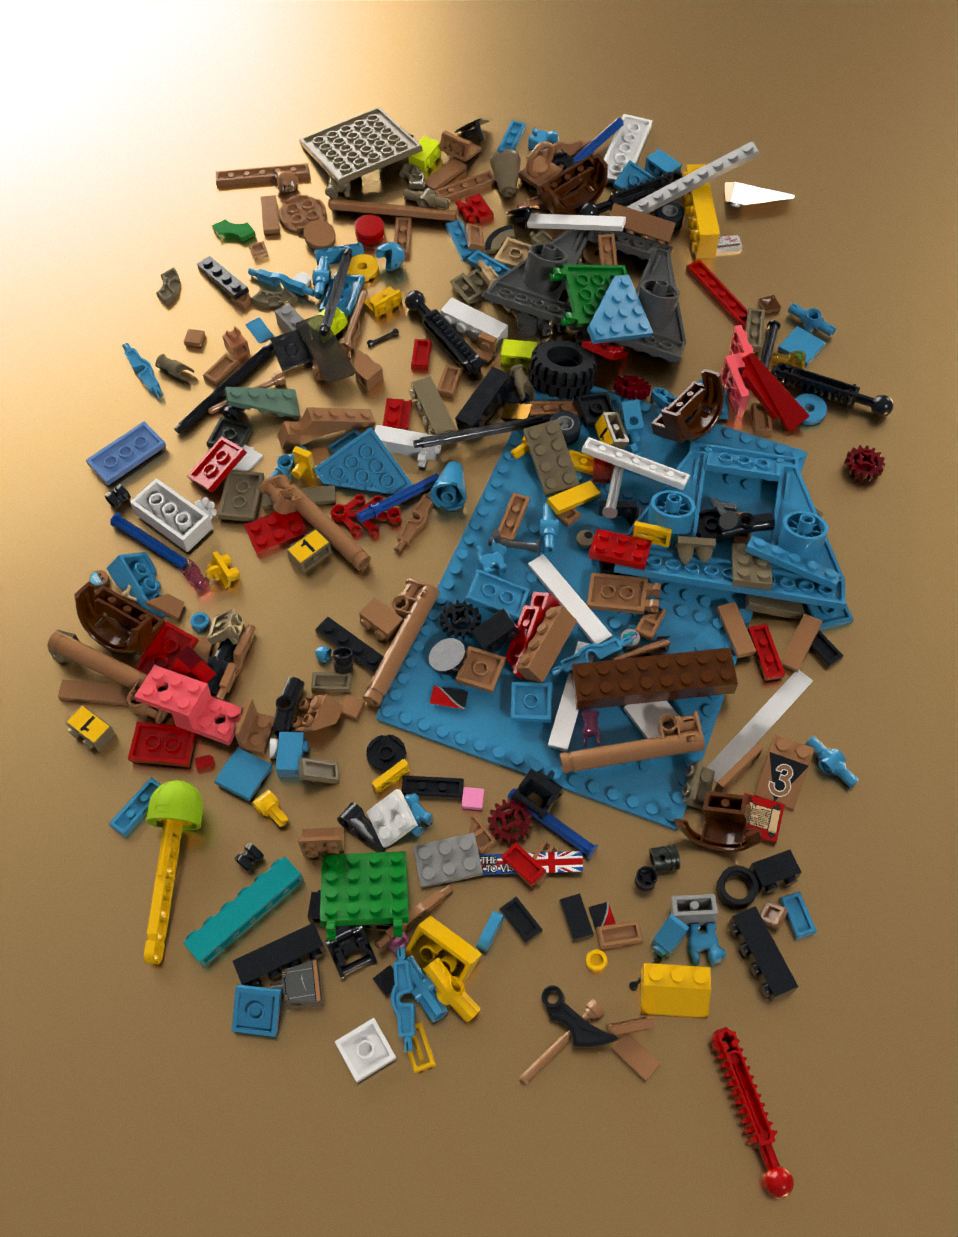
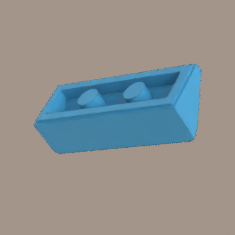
(335, 253)

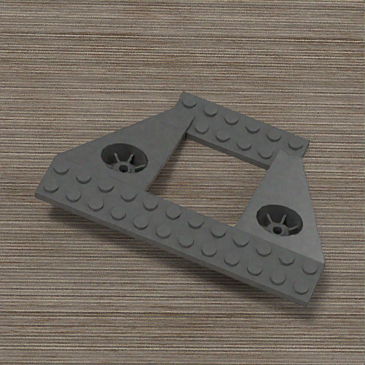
(532, 292)

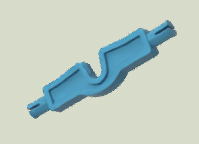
(275, 278)
(147, 374)
(600, 651)
(404, 1011)

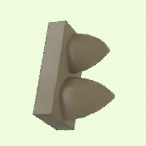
(688, 545)

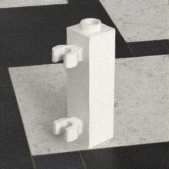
(401, 442)

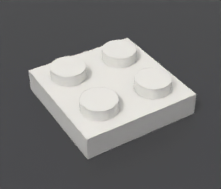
(391, 818)
(365, 1050)

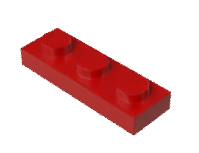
(766, 652)

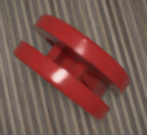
(369, 229)

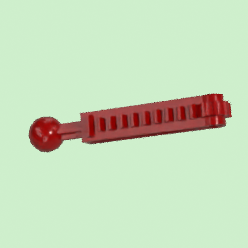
(777, 1179)

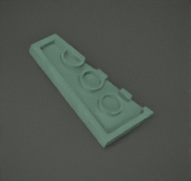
(273, 400)

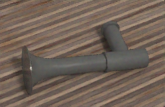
(728, 518)
(533, 546)

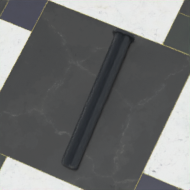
(773, 326)

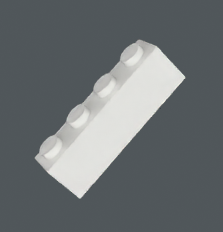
(472, 321)

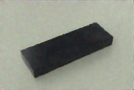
(433, 787)

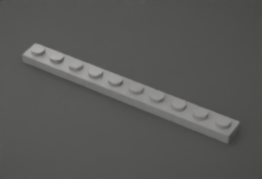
(696, 179)

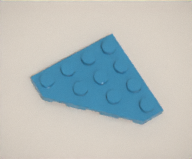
(619, 314)
(364, 466)

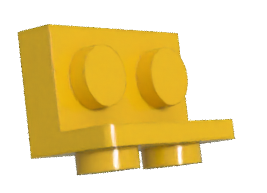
(383, 301)

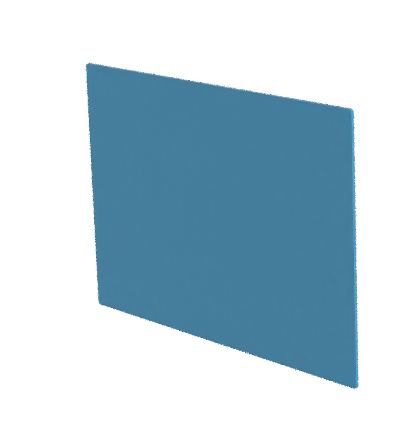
(485, 725)

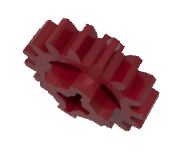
(632, 387)
(864, 463)
(502, 817)

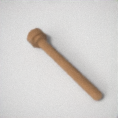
(345, 342)
(277, 379)
(592, 1012)

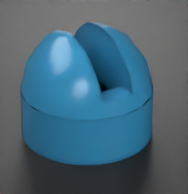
(323, 653)

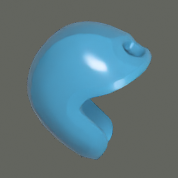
(393, 253)

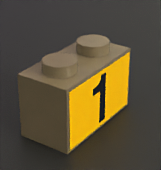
(611, 430)
(309, 550)
(90, 728)

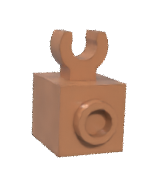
(235, 343)

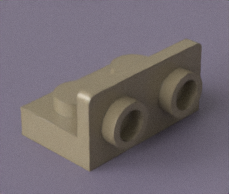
(226, 626)
(698, 782)

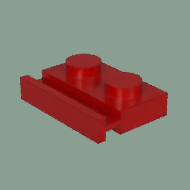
(397, 413)

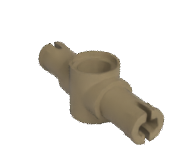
(426, 198)

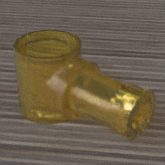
(796, 358)

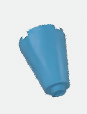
(450, 487)

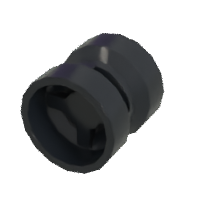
(232, 412)
(117, 496)
(343, 660)
(249, 857)
(645, 875)

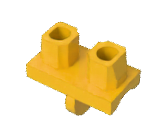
(219, 569)

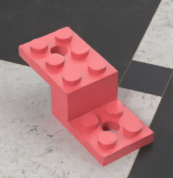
(732, 371)
(189, 704)

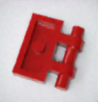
(478, 207)

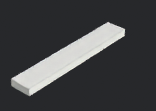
(576, 222)
(635, 463)
(567, 597)
(566, 713)

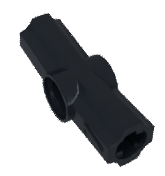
(754, 523)
(219, 664)
(289, 696)

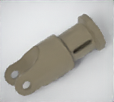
(172, 366)
(522, 382)

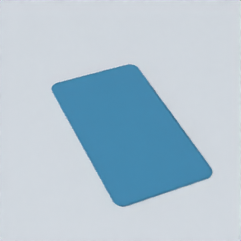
(259, 330)

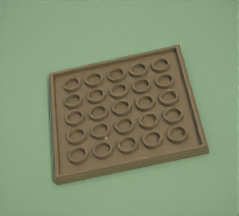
(360, 145)

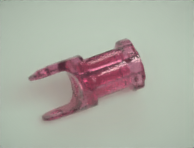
(194, 575)
(590, 726)

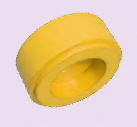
(596, 961)

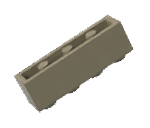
(431, 406)

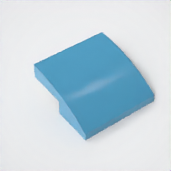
(243, 774)

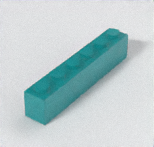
(243, 911)

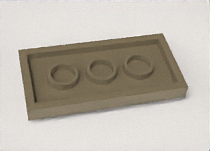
(551, 457)

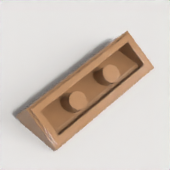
(655, 648)

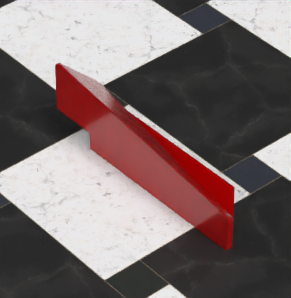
(772, 393)
(528, 623)

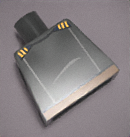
(301, 985)

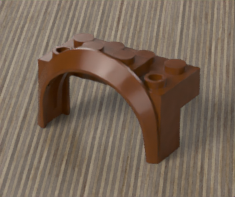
(585, 171)
(672, 419)
(107, 633)

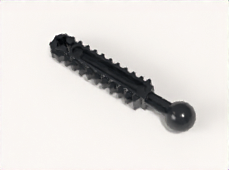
(630, 195)
(445, 334)
(830, 388)

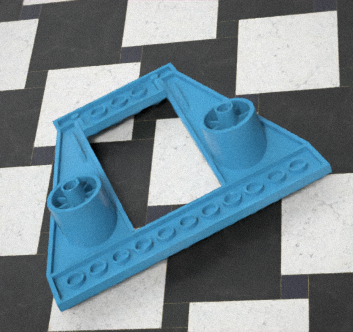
(795, 530)

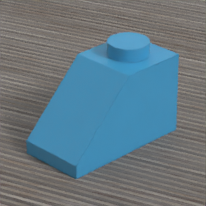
(669, 936)

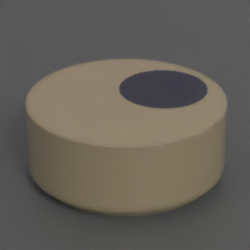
(585, 539)

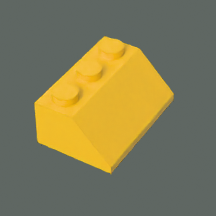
(434, 941)
(675, 990)

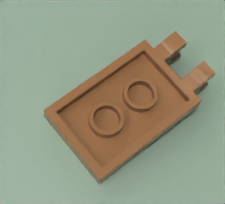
(622, 594)

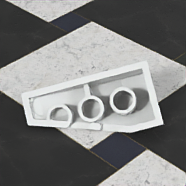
(744, 194)

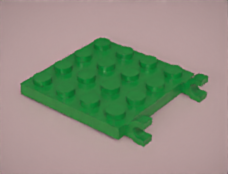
(585, 289)
(364, 890)

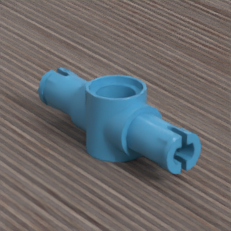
(321, 277)
(812, 319)
(285, 464)
(548, 529)
(832, 762)

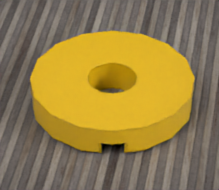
(366, 261)

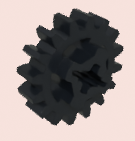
(460, 619)

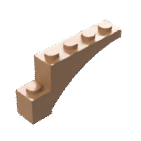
(320, 422)

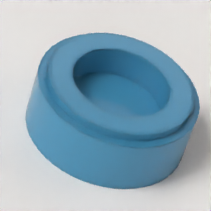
(200, 621)

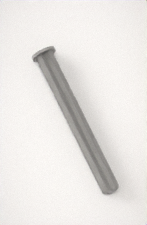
(610, 510)

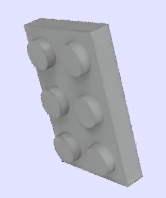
(447, 860)

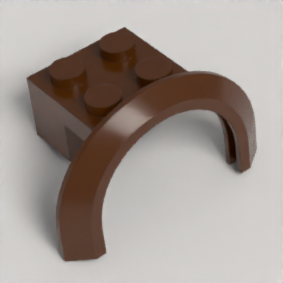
(724, 823)

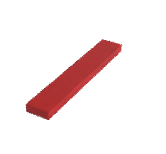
(718, 292)

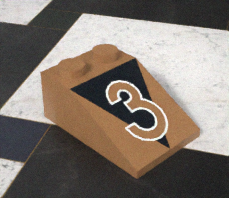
(784, 771)

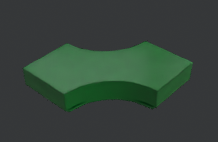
(226, 229)

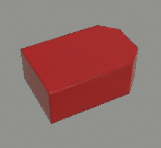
(204, 762)

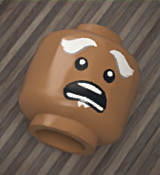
(285, 181)

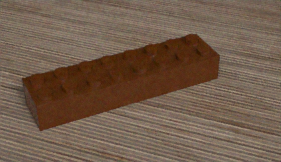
(653, 678)

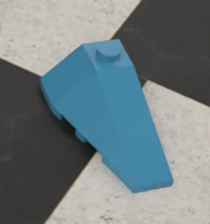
(139, 573)

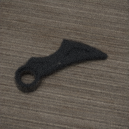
(583, 1032)

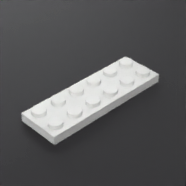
(626, 144)

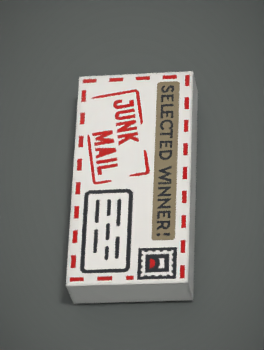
(729, 243)

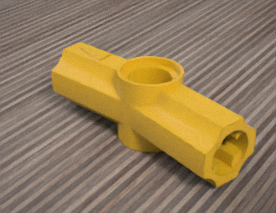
(451, 990)

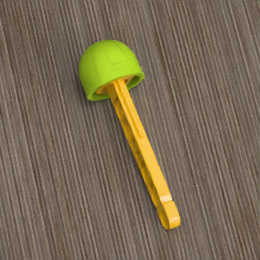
(174, 808)

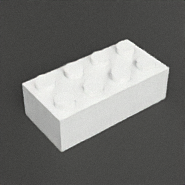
(171, 515)

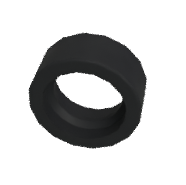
(745, 873)

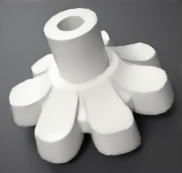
(206, 506)

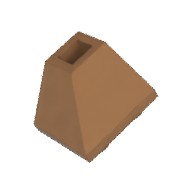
(316, 713)

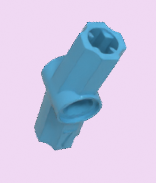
(425, 993)

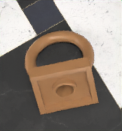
(540, 169)

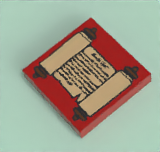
(765, 816)

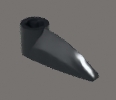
(360, 827)

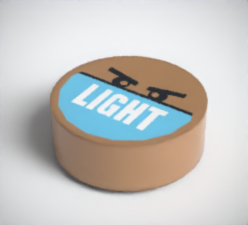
(99, 578)

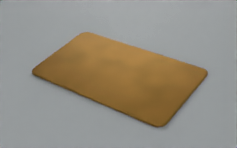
(515, 411)

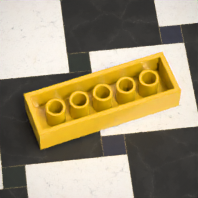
(701, 218)

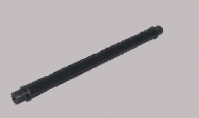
(335, 292)
(218, 393)
(478, 432)

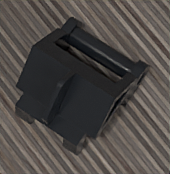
(542, 786)
(348, 940)

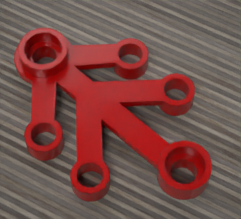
(348, 513)

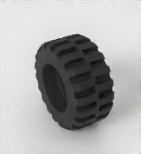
(562, 369)

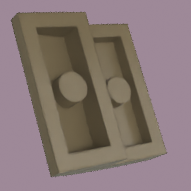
(470, 286)

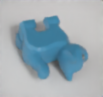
(540, 136)
(493, 561)
(418, 812)
(704, 941)

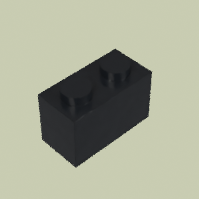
(496, 631)
(776, 871)

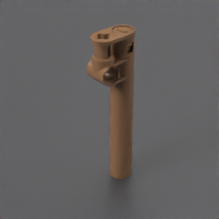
(289, 498)
(417, 602)
(107, 667)
(682, 738)

